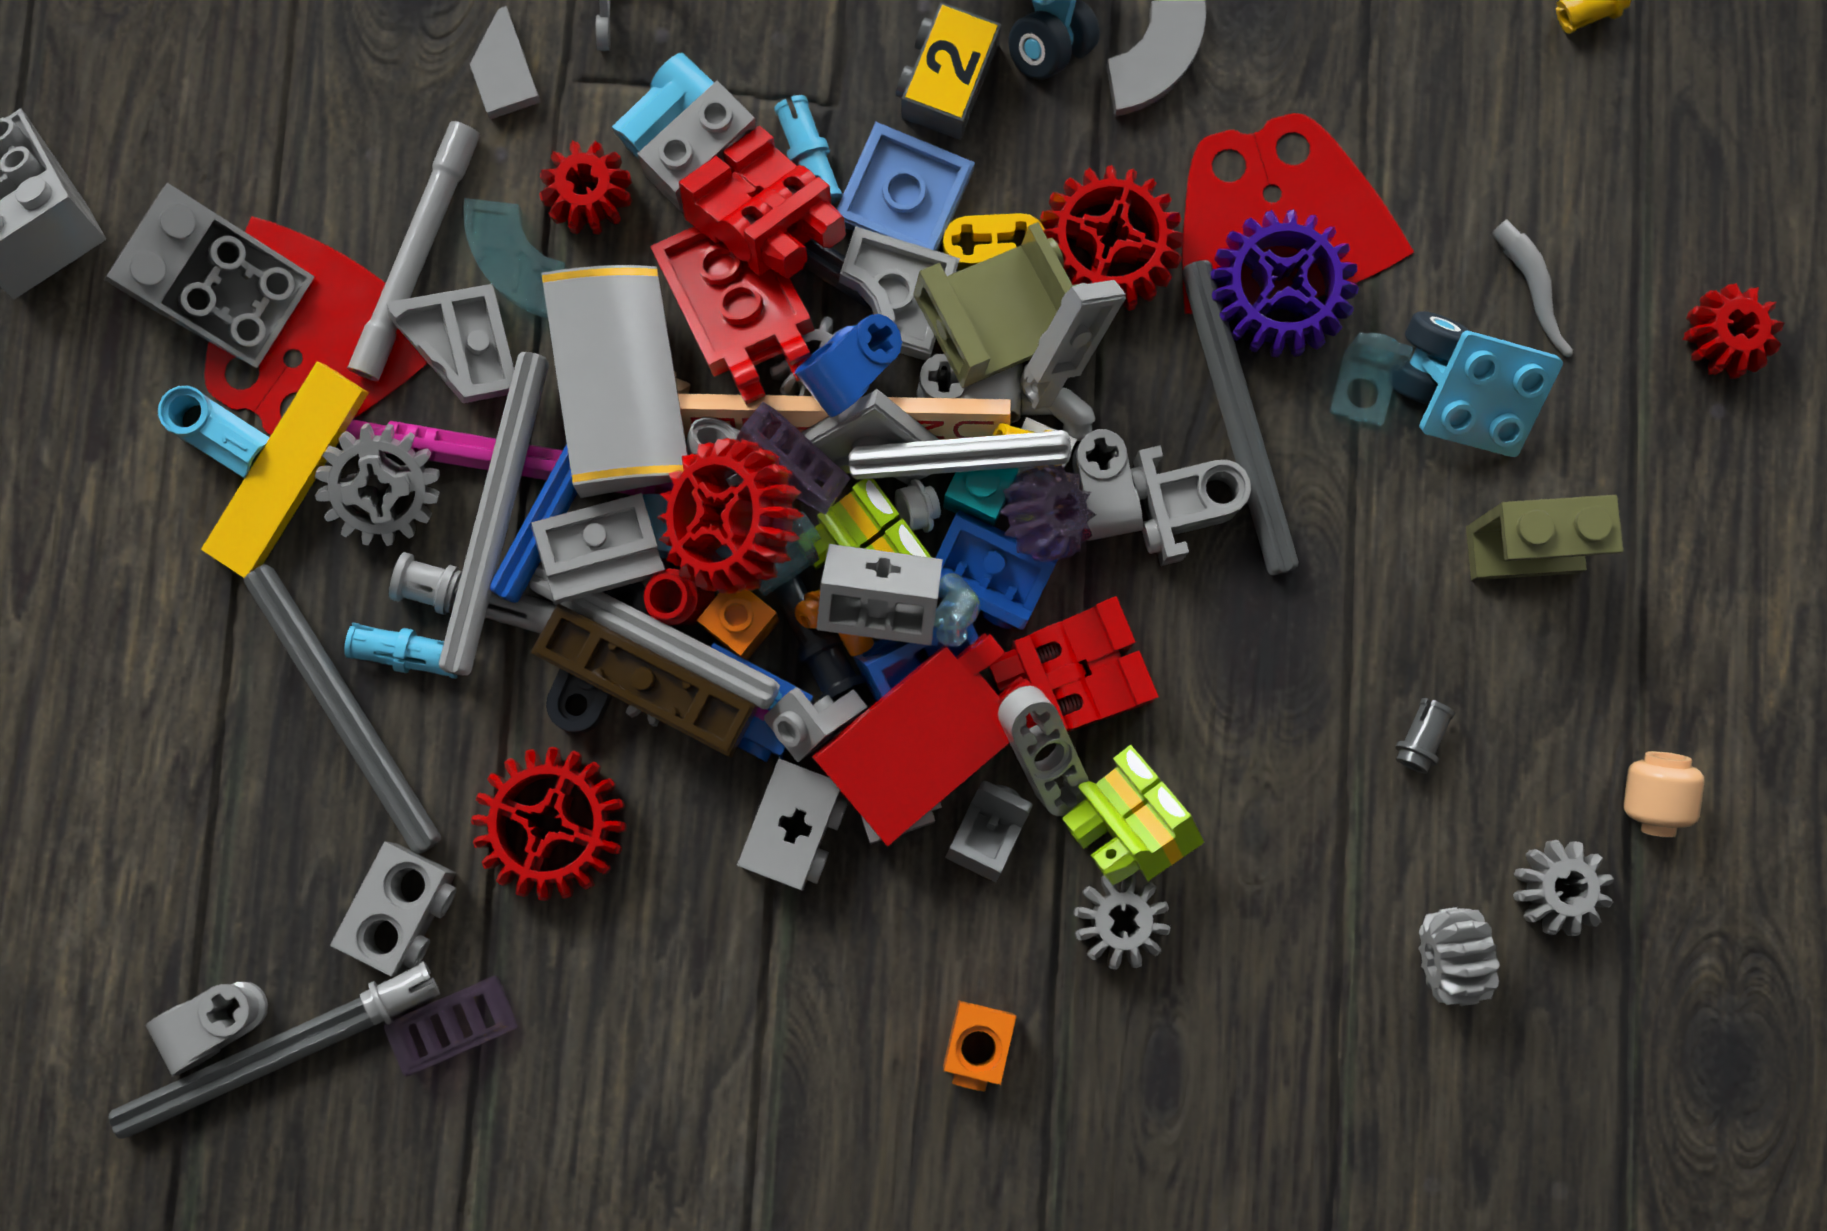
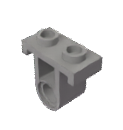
(1179, 500)

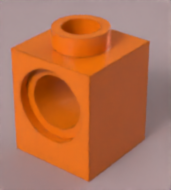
(739, 622)
(974, 1018)

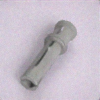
(439, 588)

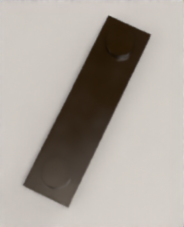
(645, 680)

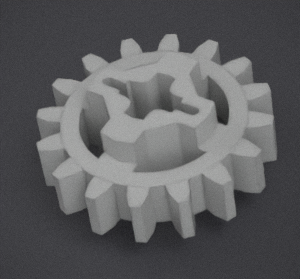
(353, 488)

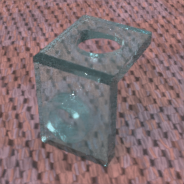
(1374, 359)

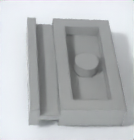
(597, 548)

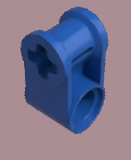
(850, 362)

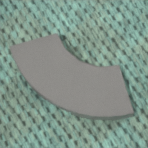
(1159, 58)

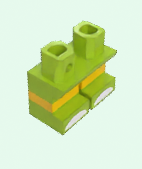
(867, 522)
(1140, 815)

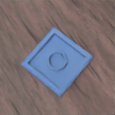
(904, 188)

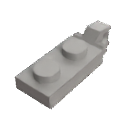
(1070, 339)

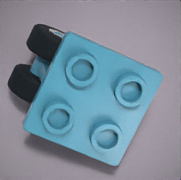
(1046, 38)
(1474, 384)

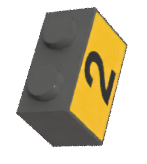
(949, 70)

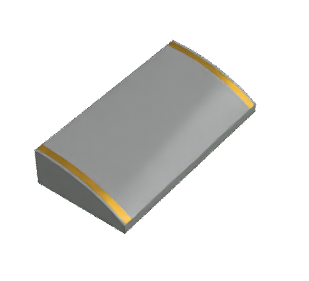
(614, 377)

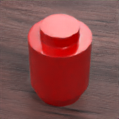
(675, 599)

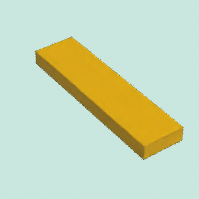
(284, 470)

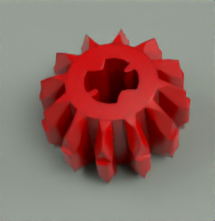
(575, 171)
(1744, 314)

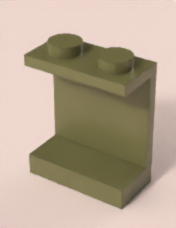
(995, 309)
(1543, 536)

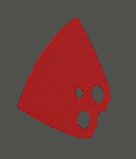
(1320, 186)
(321, 327)

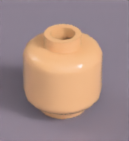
(1663, 793)

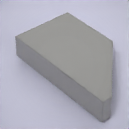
(502, 69)

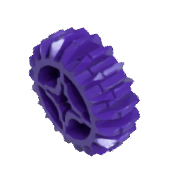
(1299, 297)

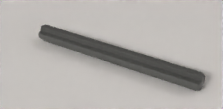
(1240, 419)
(342, 709)
(241, 1068)

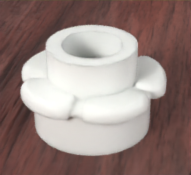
(917, 505)

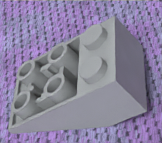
(40, 210)
(209, 276)

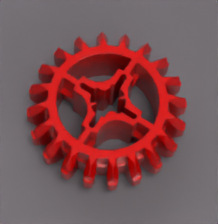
(1130, 245)
(747, 518)
(537, 847)

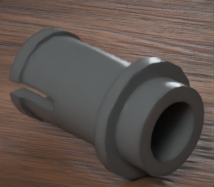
(1424, 736)

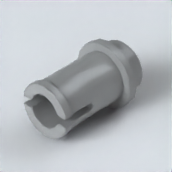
(396, 994)

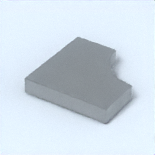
(886, 276)
(865, 423)

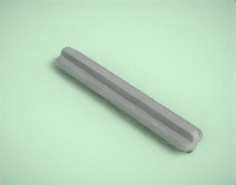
(960, 455)

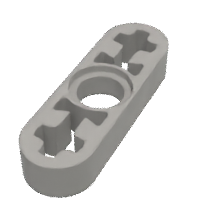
(1030, 741)

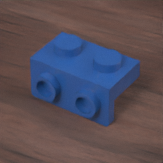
(989, 563)

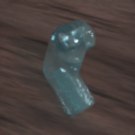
(956, 610)

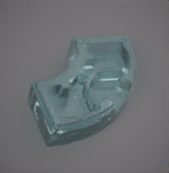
(505, 254)

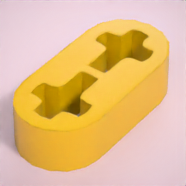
(985, 229)

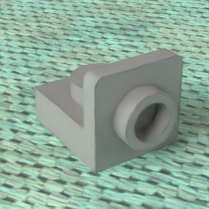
(809, 726)

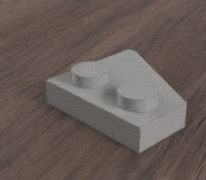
(460, 339)

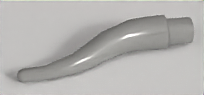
(1532, 265)

